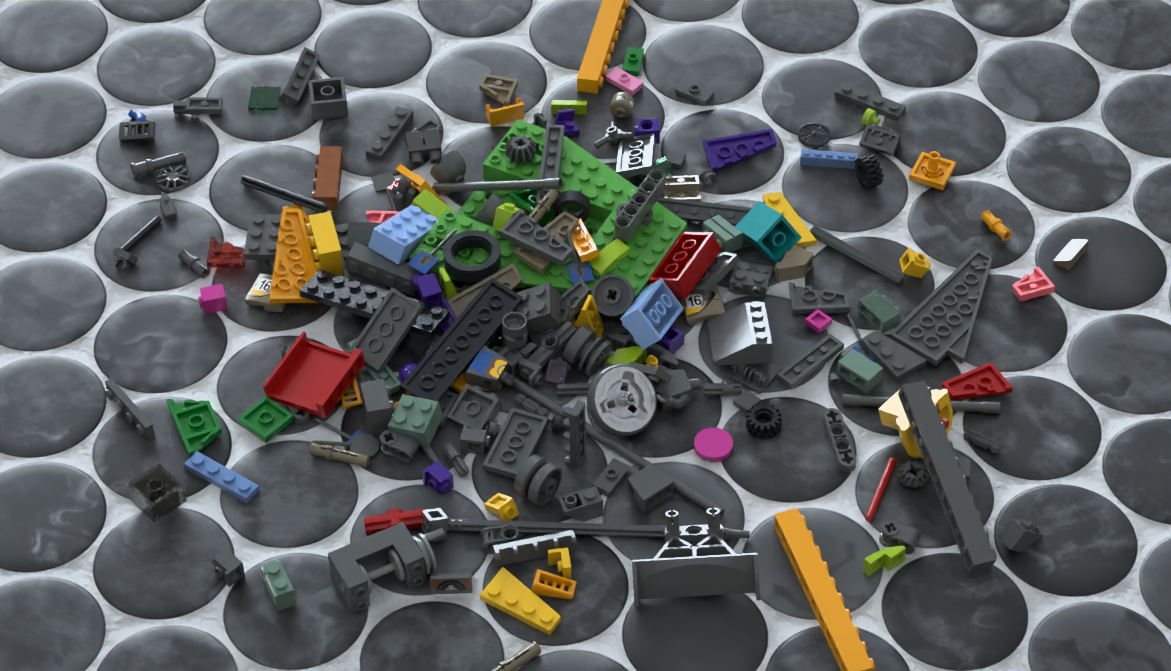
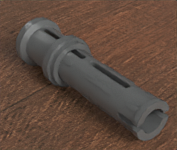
(150, 166)

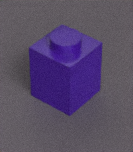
(429, 289)

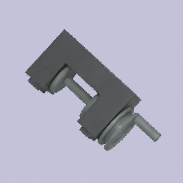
(377, 555)

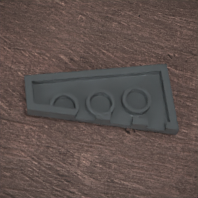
(529, 235)

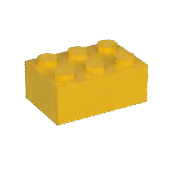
(325, 243)

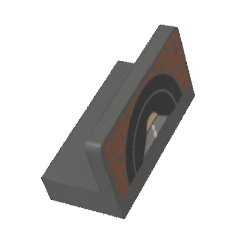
(451, 582)

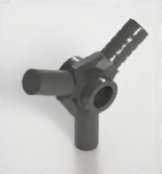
(613, 135)

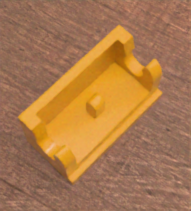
(505, 114)

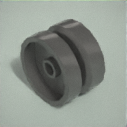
(605, 288)
(538, 480)

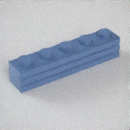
(828, 159)

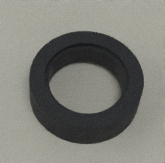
(472, 239)

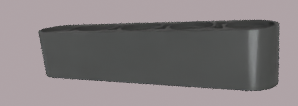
(639, 205)

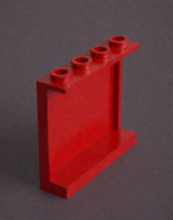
(313, 376)

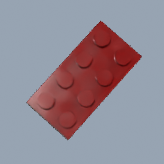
(686, 262)

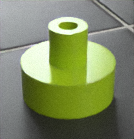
(870, 117)

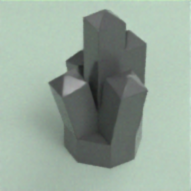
(403, 194)

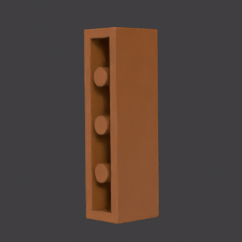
(328, 176)

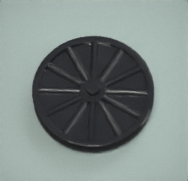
(814, 135)

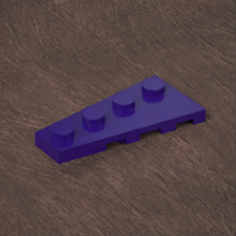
(735, 148)

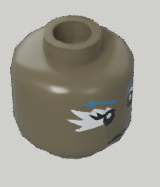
(622, 105)

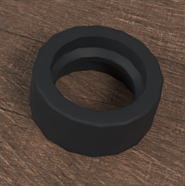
(573, 197)

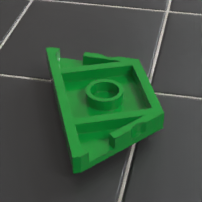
(195, 423)

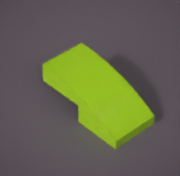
(609, 256)
(887, 557)

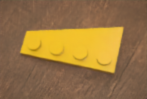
(781, 205)

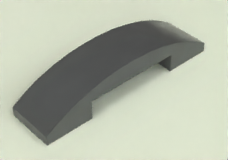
(664, 356)

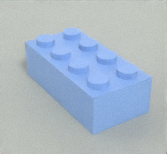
(401, 234)
(652, 314)

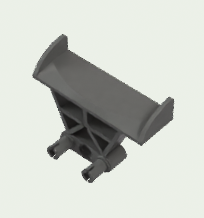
(695, 564)

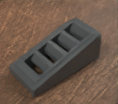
(142, 137)

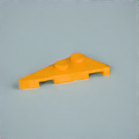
(417, 182)

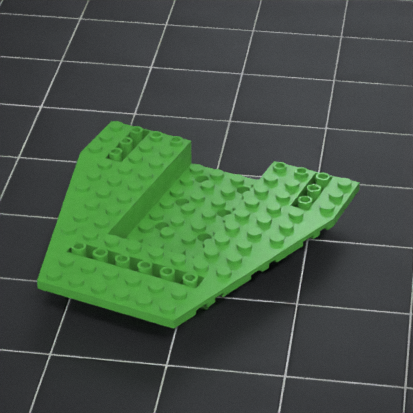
(579, 173)

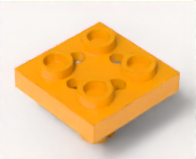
(934, 167)

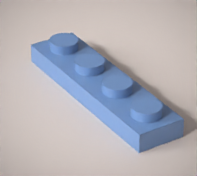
(221, 477)

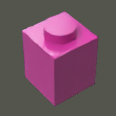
(212, 299)

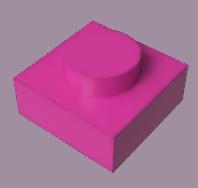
(818, 321)

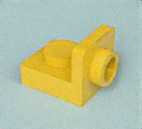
(502, 506)
(561, 558)

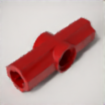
(392, 517)

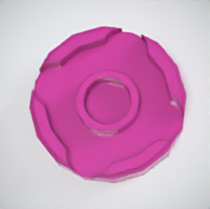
(713, 444)

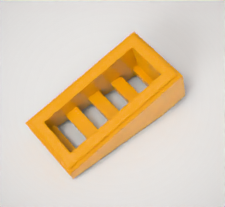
(354, 403)
(551, 591)

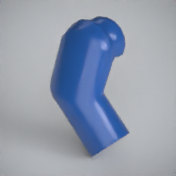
(138, 116)

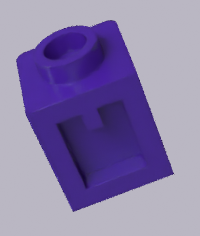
(565, 119)

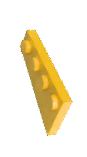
(517, 600)

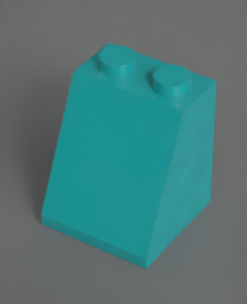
(768, 231)

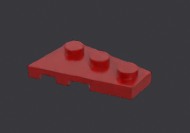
(977, 383)

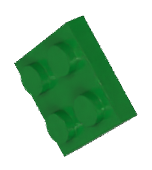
(266, 419)

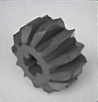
(520, 149)

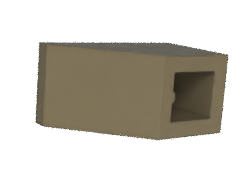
(794, 264)

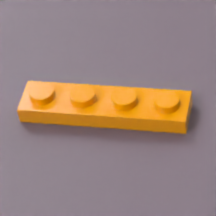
(583, 243)

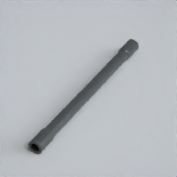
(548, 183)
(983, 407)

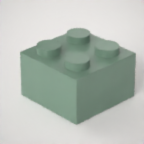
(416, 418)

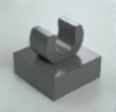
(124, 257)

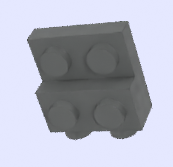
(750, 279)
(475, 407)

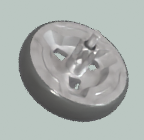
(606, 391)

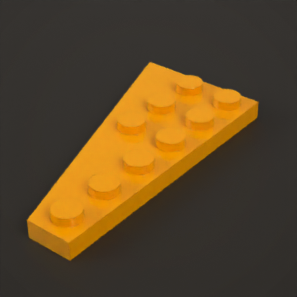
(293, 260)

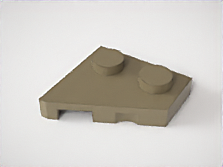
(499, 88)

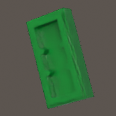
(633, 60)

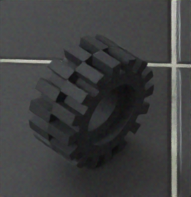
(868, 171)
(763, 412)

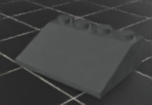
(741, 335)

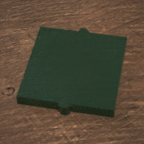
(264, 98)

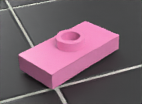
(624, 81)

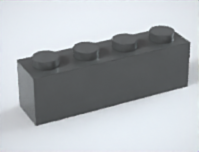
(380, 269)

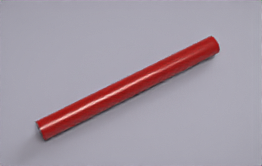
(880, 490)

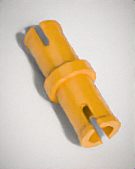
(996, 225)

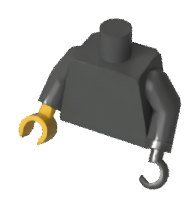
(679, 389)

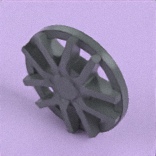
(173, 178)

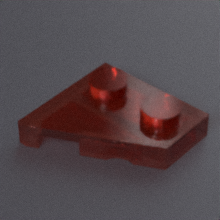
(225, 255)

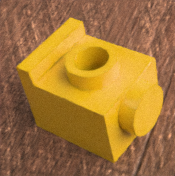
(914, 263)

